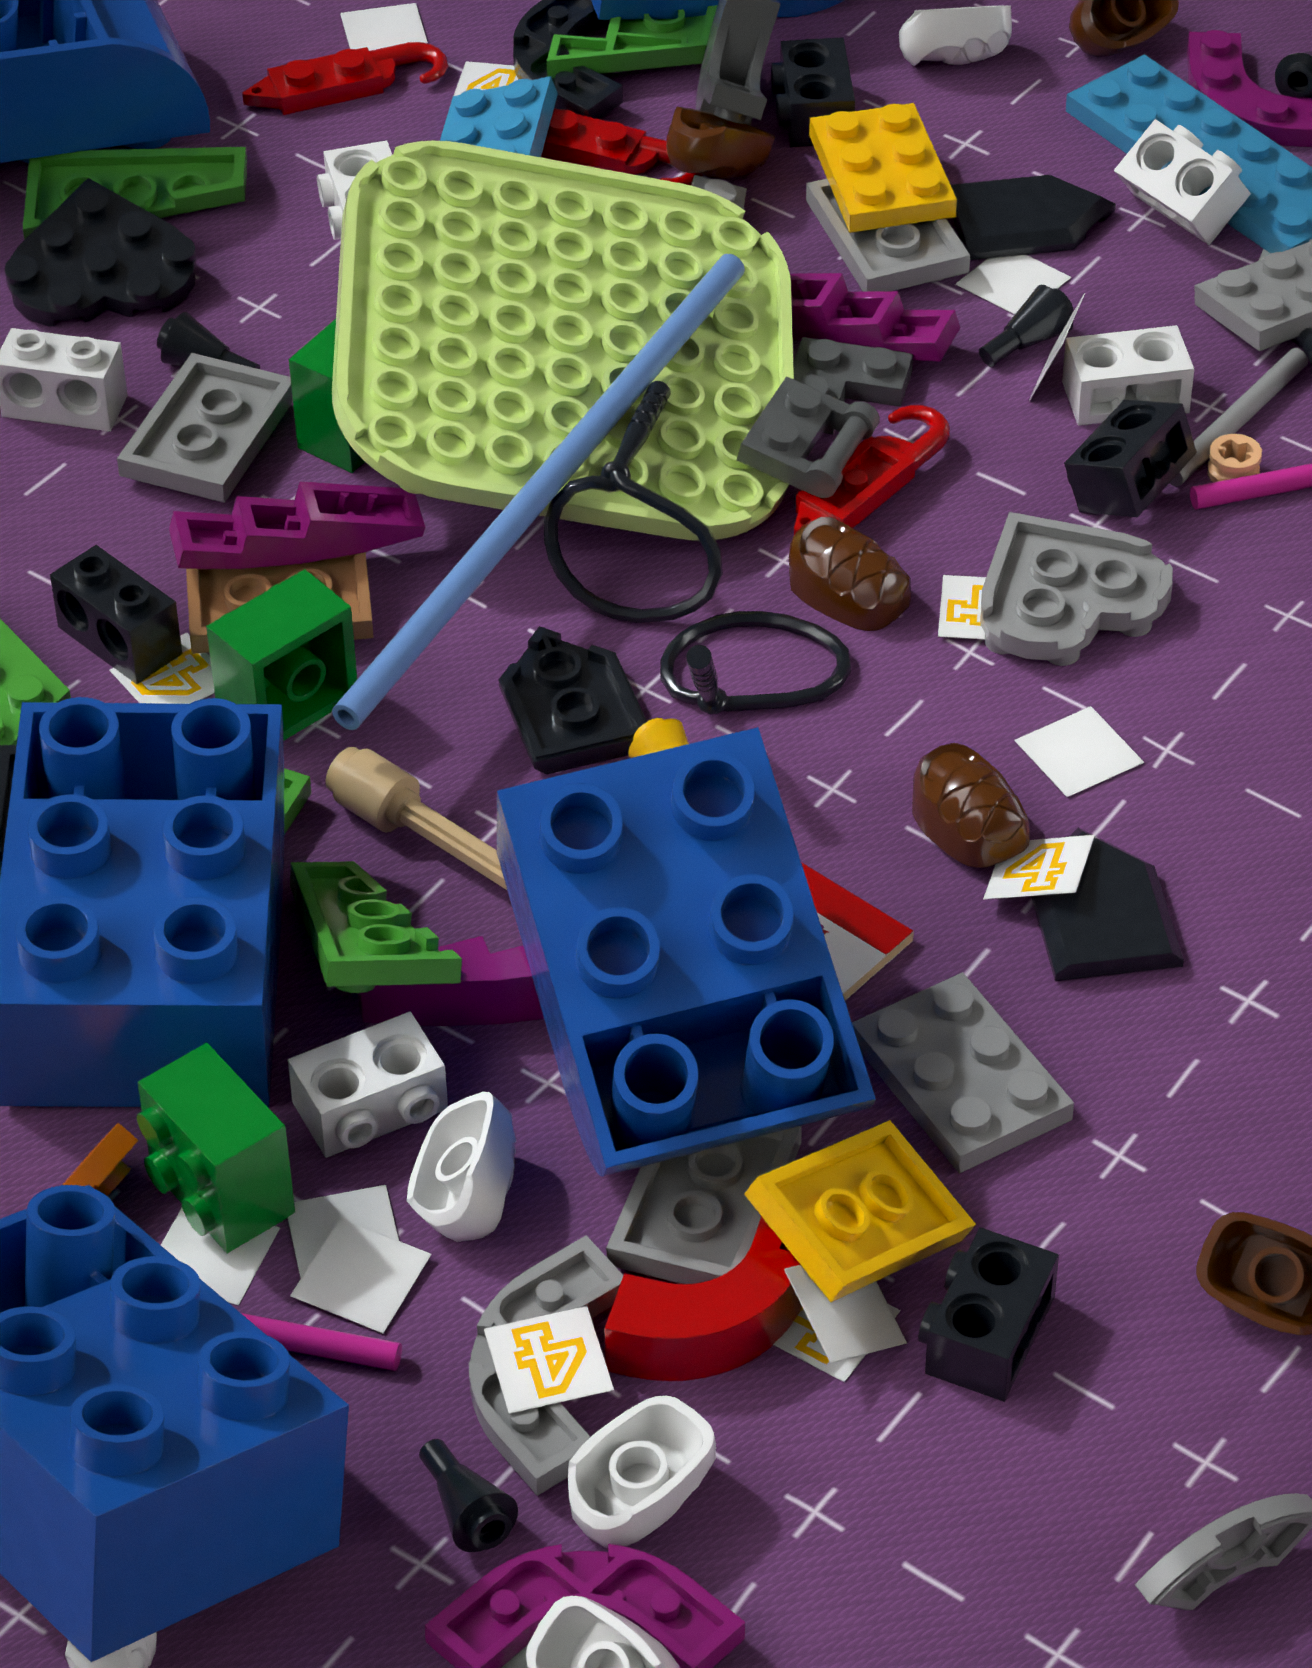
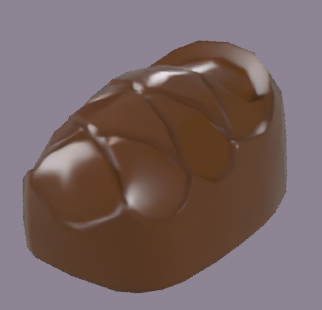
(1118, 25)
(715, 145)
(847, 575)
(968, 807)
(1260, 1271)

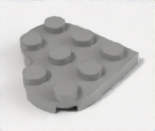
(1065, 582)

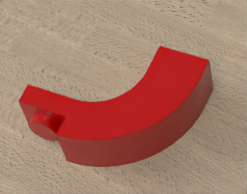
(706, 1326)

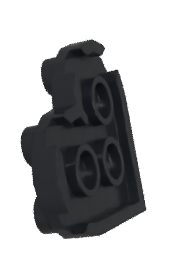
(99, 257)

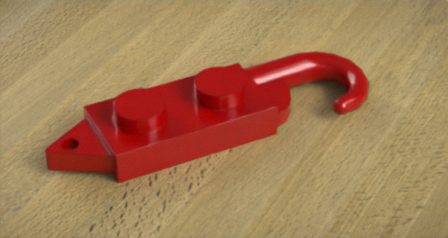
(340, 77)
(604, 145)
(877, 470)

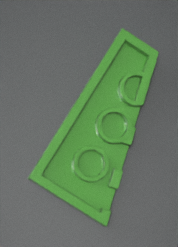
(154, 179)
(363, 936)

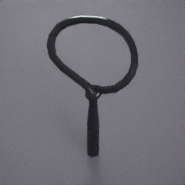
(614, 478)
(700, 662)

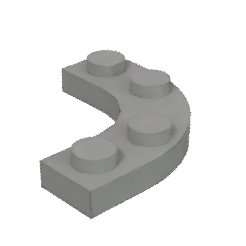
(546, 1437)

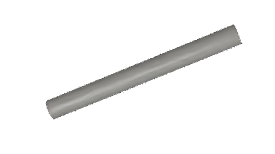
(1244, 408)

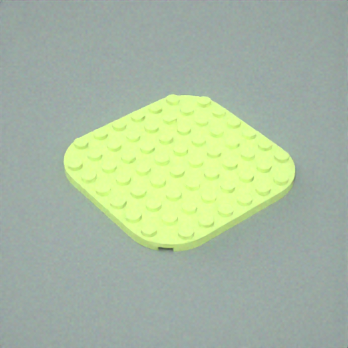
(511, 292)

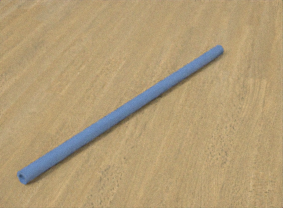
(535, 495)

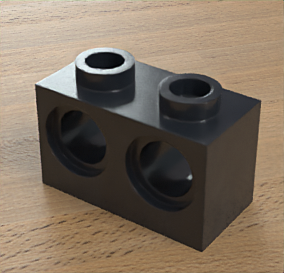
(810, 83)
(1130, 458)
(116, 614)
(989, 1313)

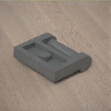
(793, 426)

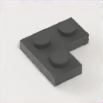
(853, 371)

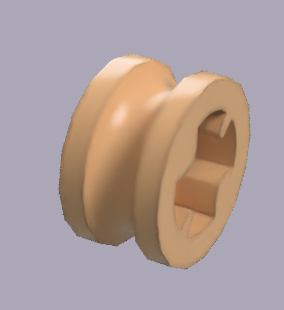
(1233, 457)

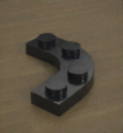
(584, 89)

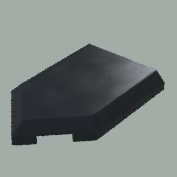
(1025, 215)
(570, 703)
(1111, 922)

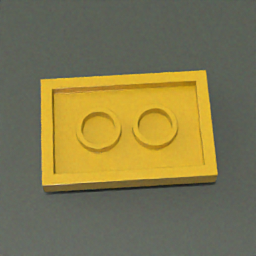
(882, 167)
(859, 1210)

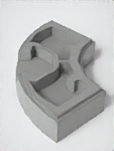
(1229, 1546)

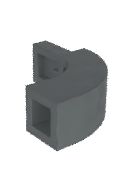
(735, 60)

